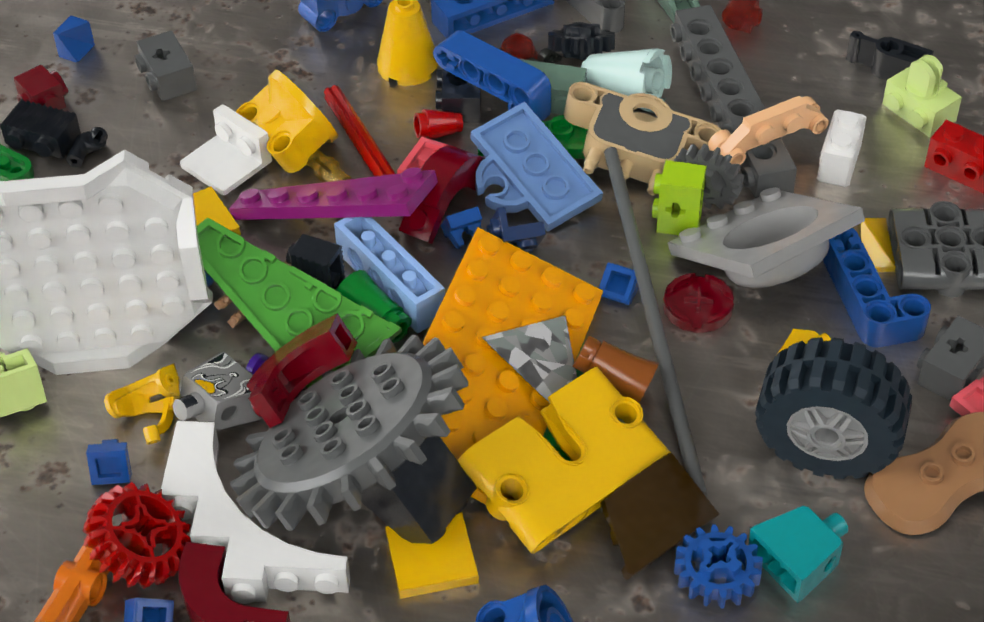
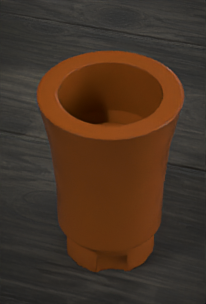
(623, 369)

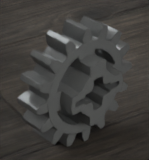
(722, 178)

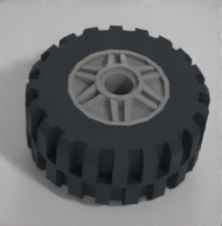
(834, 408)

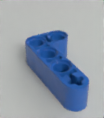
(495, 72)
(875, 314)

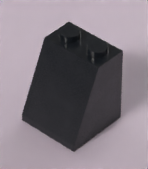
(423, 496)

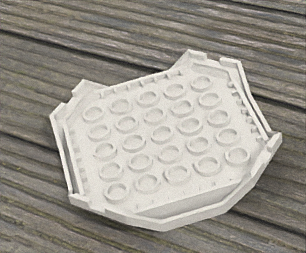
(98, 265)

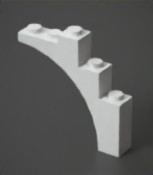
(253, 557)

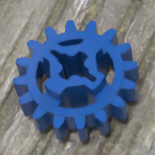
(718, 566)

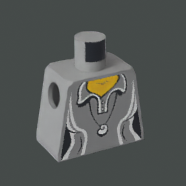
(216, 393)

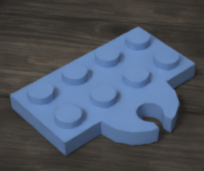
(531, 169)

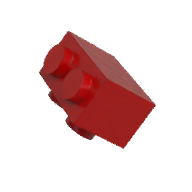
(957, 155)

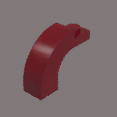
(453, 170)
(297, 365)
(203, 589)

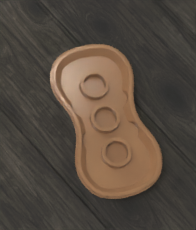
(925, 488)

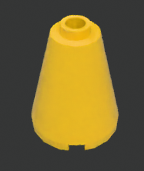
(406, 45)

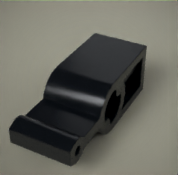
(884, 56)

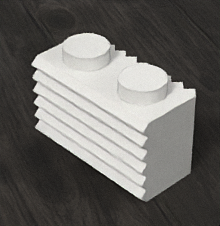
(841, 148)

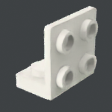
(231, 155)

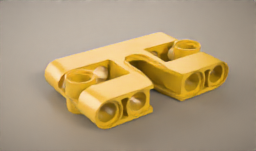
(546, 488)

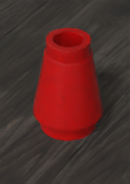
(436, 124)

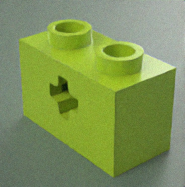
(679, 198)

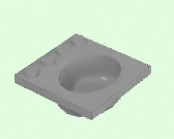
(767, 237)

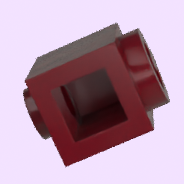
(41, 87)

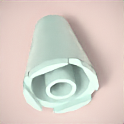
(630, 72)

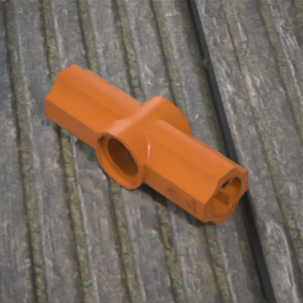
(75, 588)

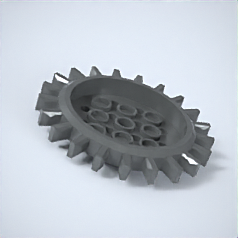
(350, 432)

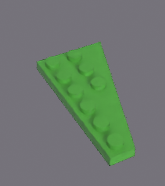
(280, 297)

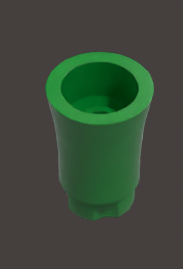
(364, 291)

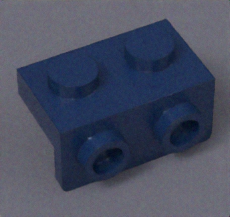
(522, 236)

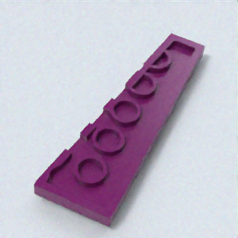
(359, 197)

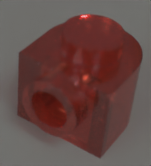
(742, 15)

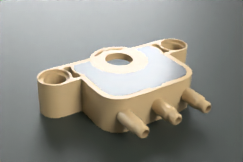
(639, 137)

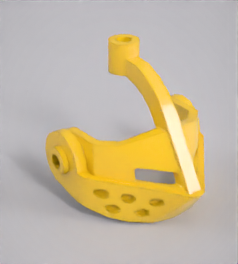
(135, 400)

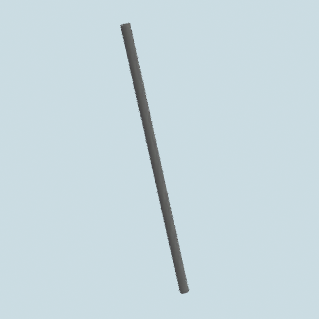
(654, 320)

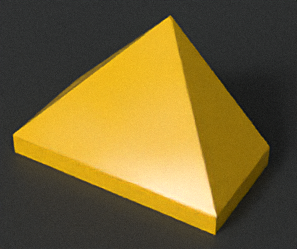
(877, 243)

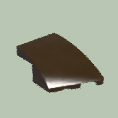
(655, 513)

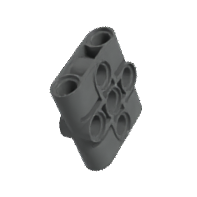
(938, 248)

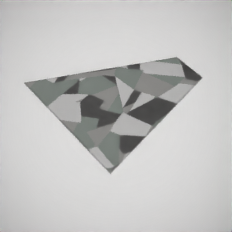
(538, 353)

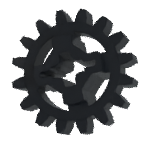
(581, 40)

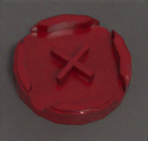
(698, 303)

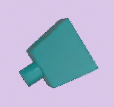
(799, 548)

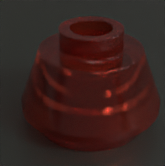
(519, 46)

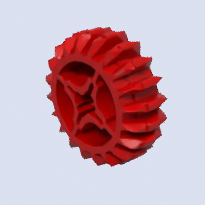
(129, 547)

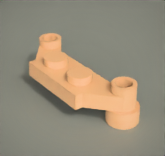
(769, 125)

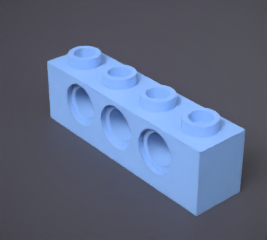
(391, 267)

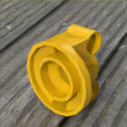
(292, 122)

